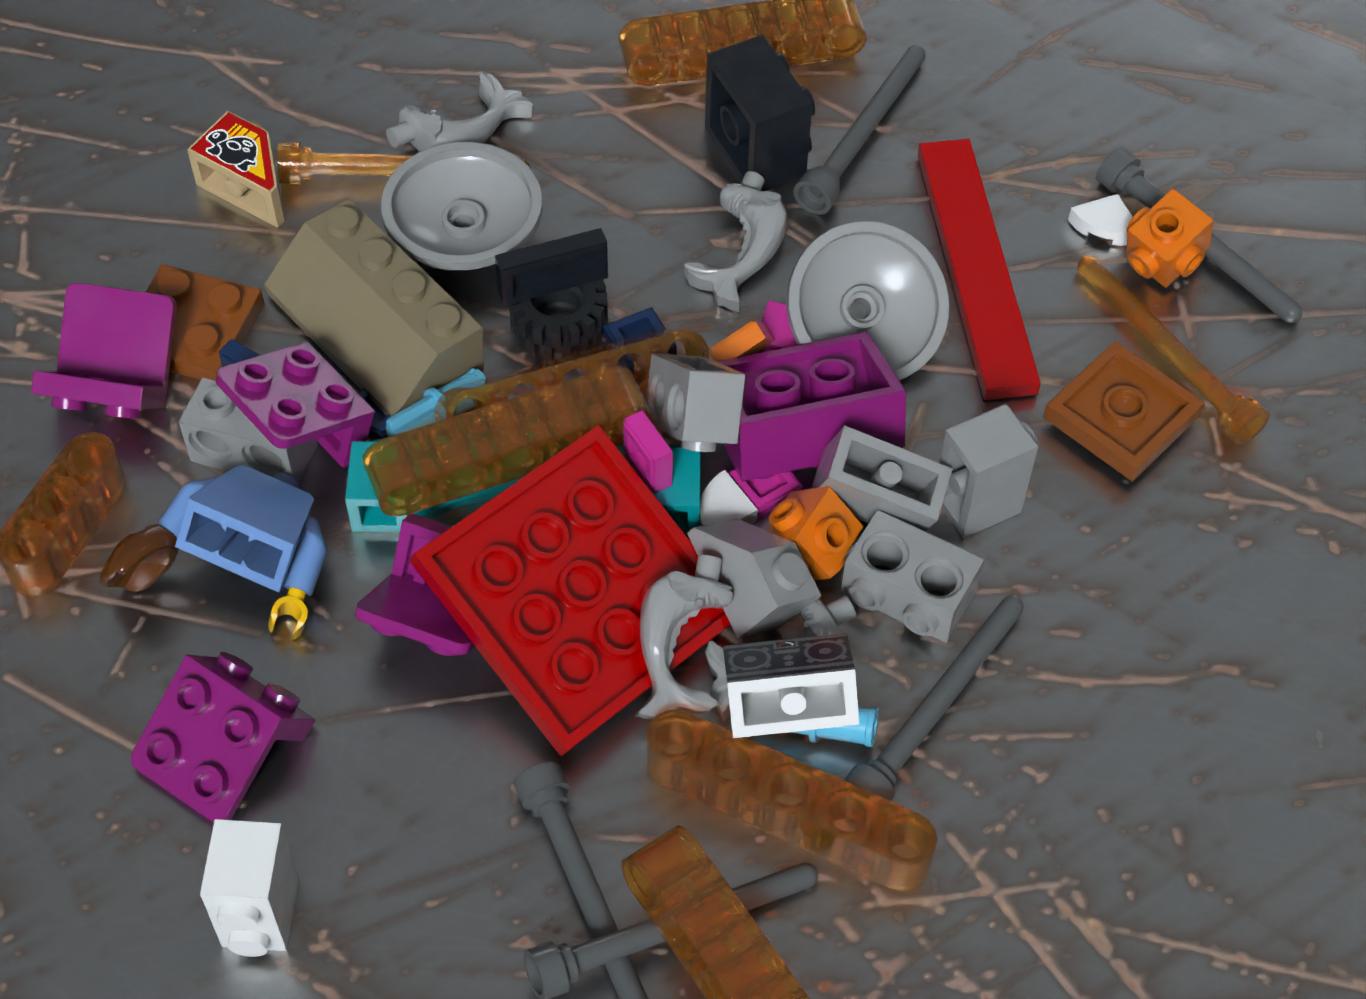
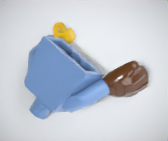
(239, 523)

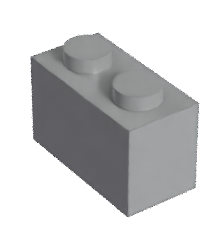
(990, 470)
(883, 478)

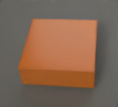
(742, 342)

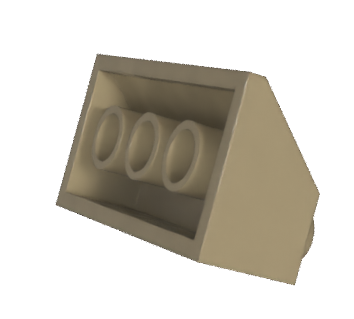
(374, 309)

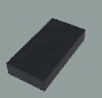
(552, 266)

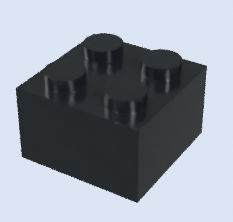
(758, 112)

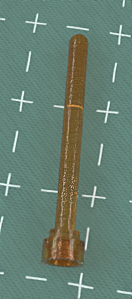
(301, 163)
(1238, 416)

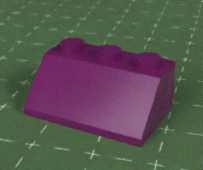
(805, 396)

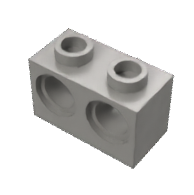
(695, 400)
(224, 437)
(918, 566)

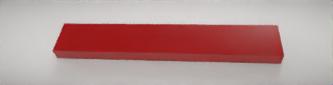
(978, 270)

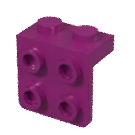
(111, 351)
(298, 399)
(406, 603)
(216, 732)

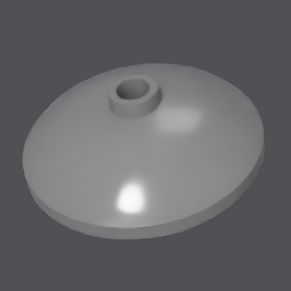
(461, 205)
(883, 272)

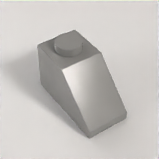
(764, 572)

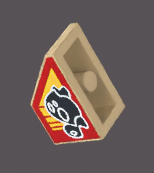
(239, 166)

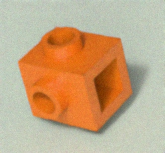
(1168, 239)
(818, 526)

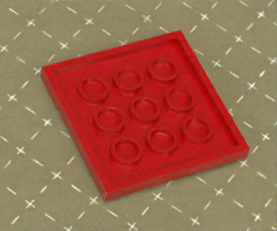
(557, 584)

